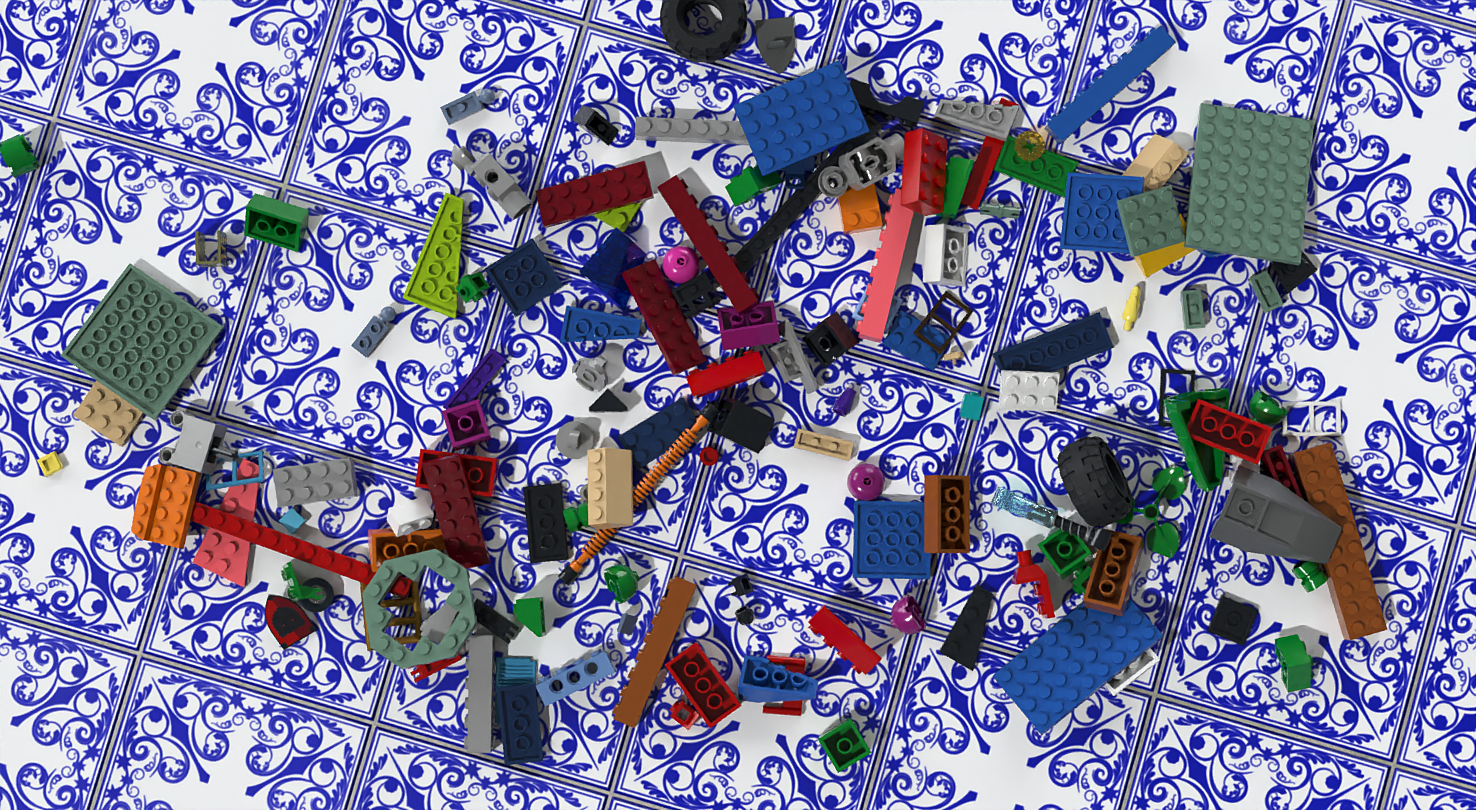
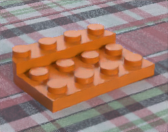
(165, 505)

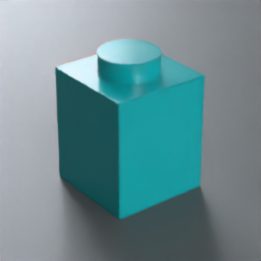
(971, 406)

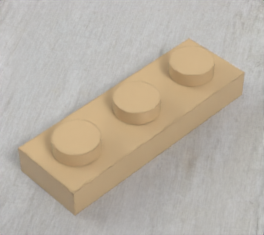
(823, 444)

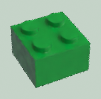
(1065, 552)
(844, 745)

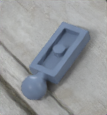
(466, 105)
(374, 332)

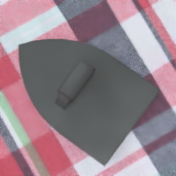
(776, 42)

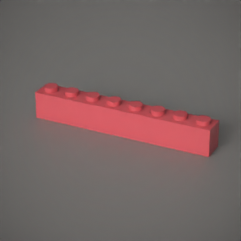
(886, 270)

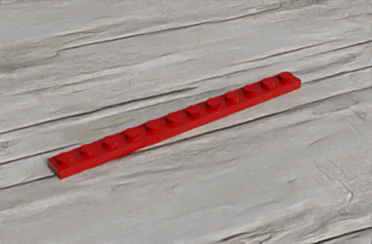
(291, 546)

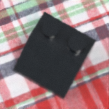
(830, 339)

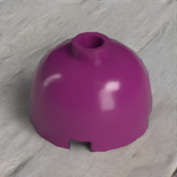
(856, 482)
(907, 616)

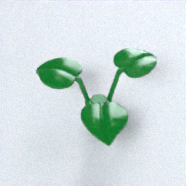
(1163, 538)

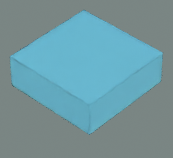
(292, 520)

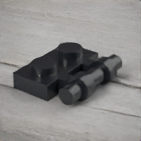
(692, 290)

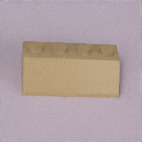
(1156, 162)
(610, 488)

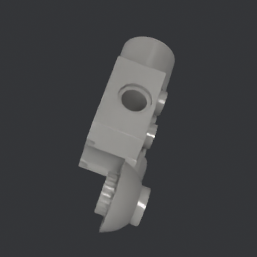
(863, 165)
(486, 168)

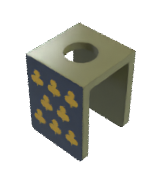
(200, 250)

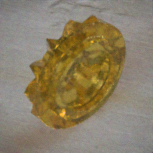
(1034, 138)

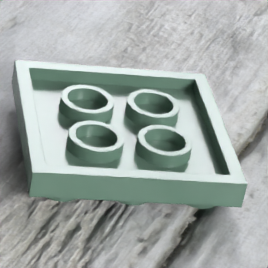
(1151, 221)

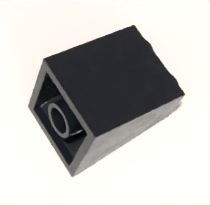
(741, 425)

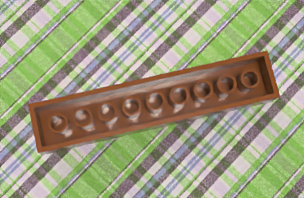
(1347, 568)

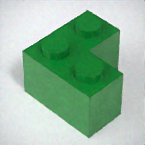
(751, 184)
(1294, 662)

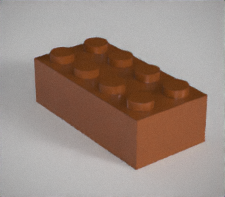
(946, 514)
(1114, 574)

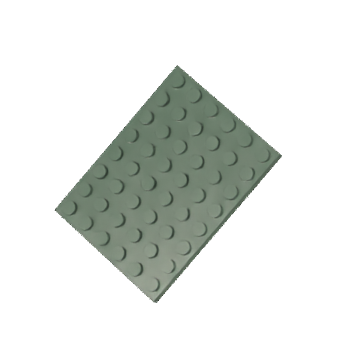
(1249, 184)

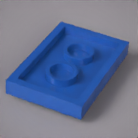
(907, 344)

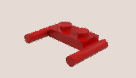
(794, 665)

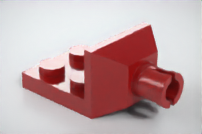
(1032, 572)

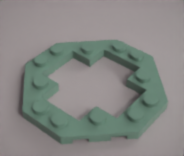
(379, 618)

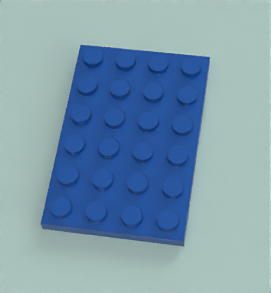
(801, 118)

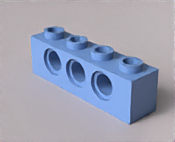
(550, 695)

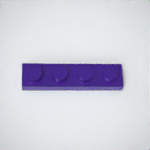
(477, 379)

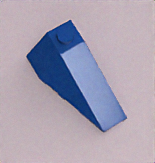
(767, 682)

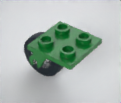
(314, 594)

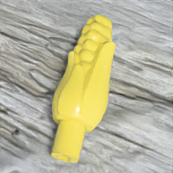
(1131, 309)

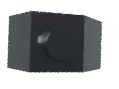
(595, 124)

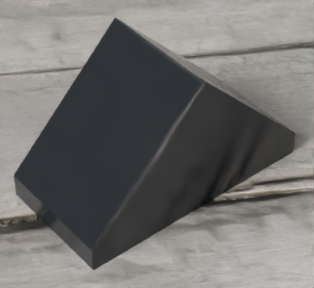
(608, 403)

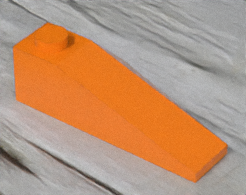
(385, 545)

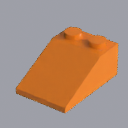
(859, 210)

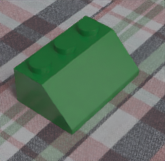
(955, 182)
(275, 222)

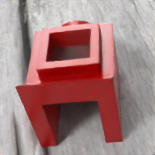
(684, 714)

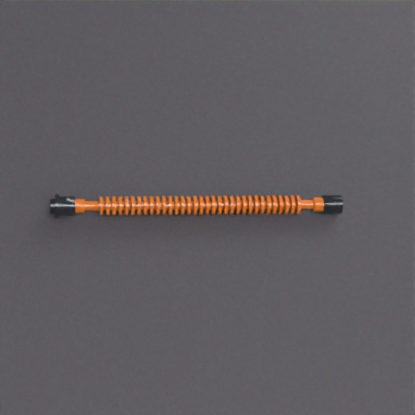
(707, 415)

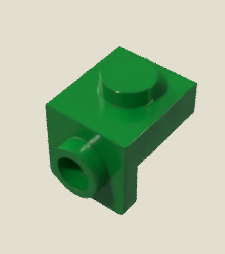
(1080, 576)

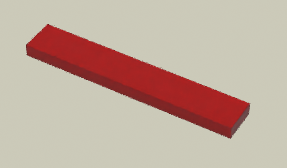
(983, 168)

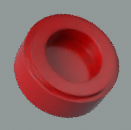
(709, 456)

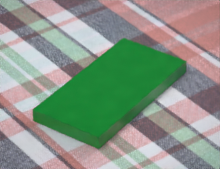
(1045, 173)

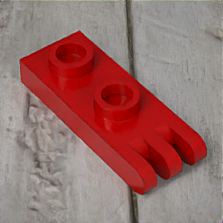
(431, 668)

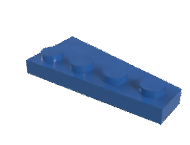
(594, 325)

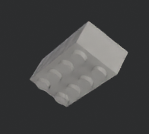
(315, 482)

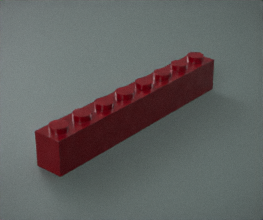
(707, 244)

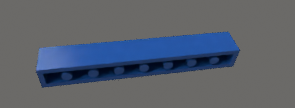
(1109, 85)

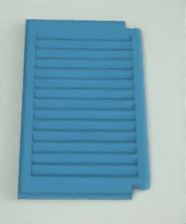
(513, 672)

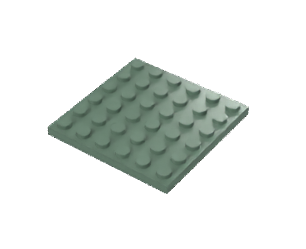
(142, 341)

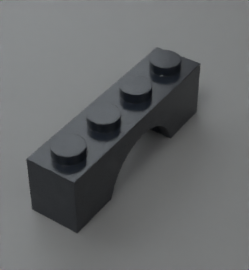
(906, 111)

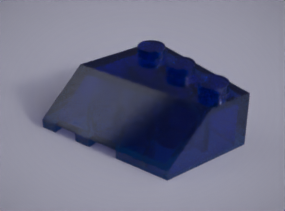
(608, 263)

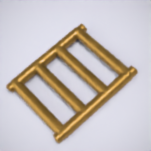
(416, 619)

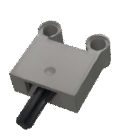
(197, 445)

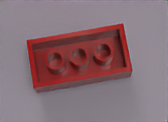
(923, 172)
(1228, 431)
(480, 471)
(703, 684)

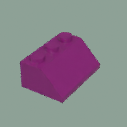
(751, 329)

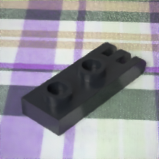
(494, 620)

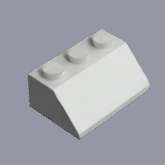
(945, 255)
(1132, 672)

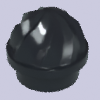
(744, 615)

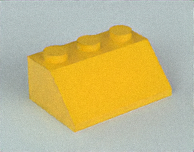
(1159, 259)

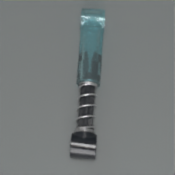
(1048, 517)

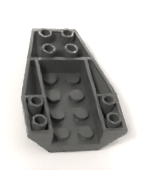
(1273, 521)

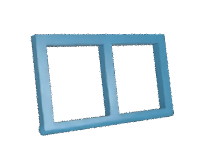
(234, 482)

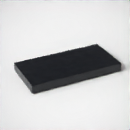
(546, 523)

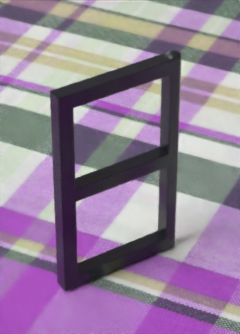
(1161, 394)

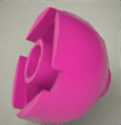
(677, 272)

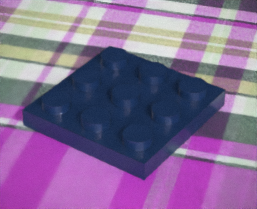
(524, 277)

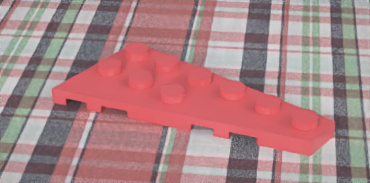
(223, 552)

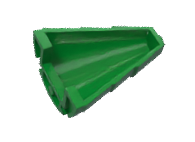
(1202, 460)

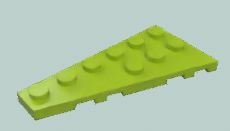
(438, 266)

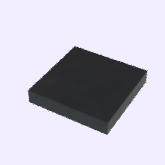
(1232, 620)

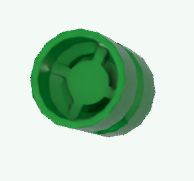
(576, 517)
(1310, 575)

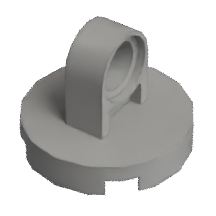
(591, 373)
(574, 440)

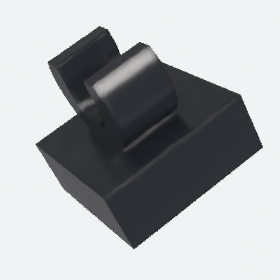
(742, 585)

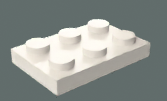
(1028, 390)

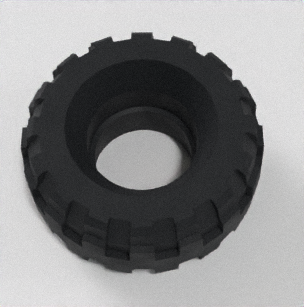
(703, 47)
(1095, 481)

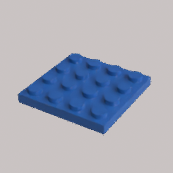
(1092, 212)
(889, 540)

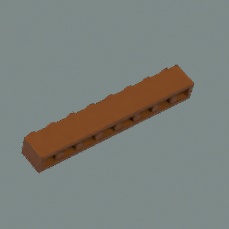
(655, 651)

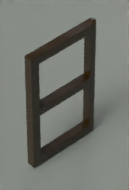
(943, 322)

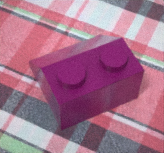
(467, 425)

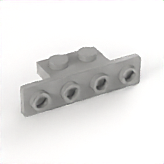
(791, 359)

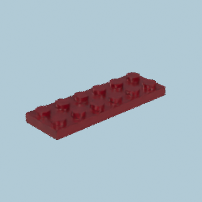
(594, 194)
(664, 317)
(456, 511)

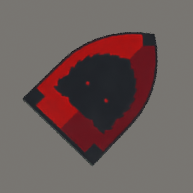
(287, 620)

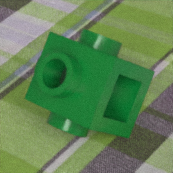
(472, 287)

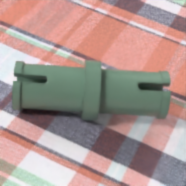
(999, 210)

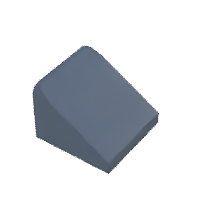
(627, 624)

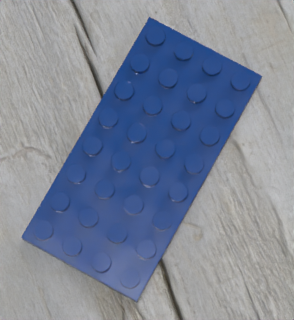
(1074, 662)

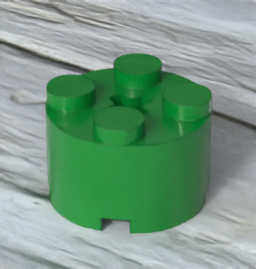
(17, 155)

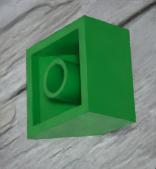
(531, 614)

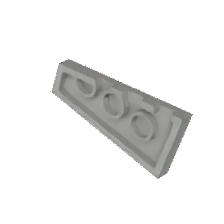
(984, 119)

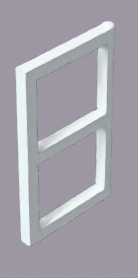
(1311, 419)

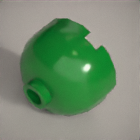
(1266, 409)
(622, 582)

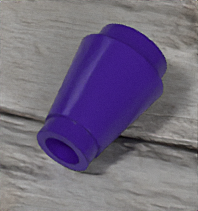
(844, 403)

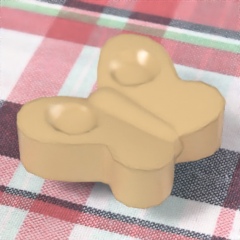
(954, 356)

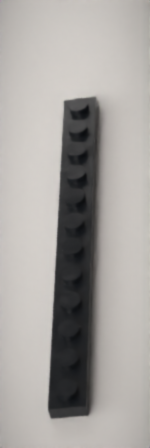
(796, 203)

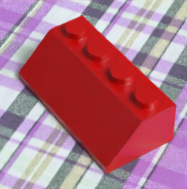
(726, 374)
(844, 639)

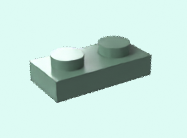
(1265, 291)
(1192, 309)

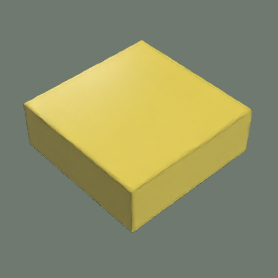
(50, 464)

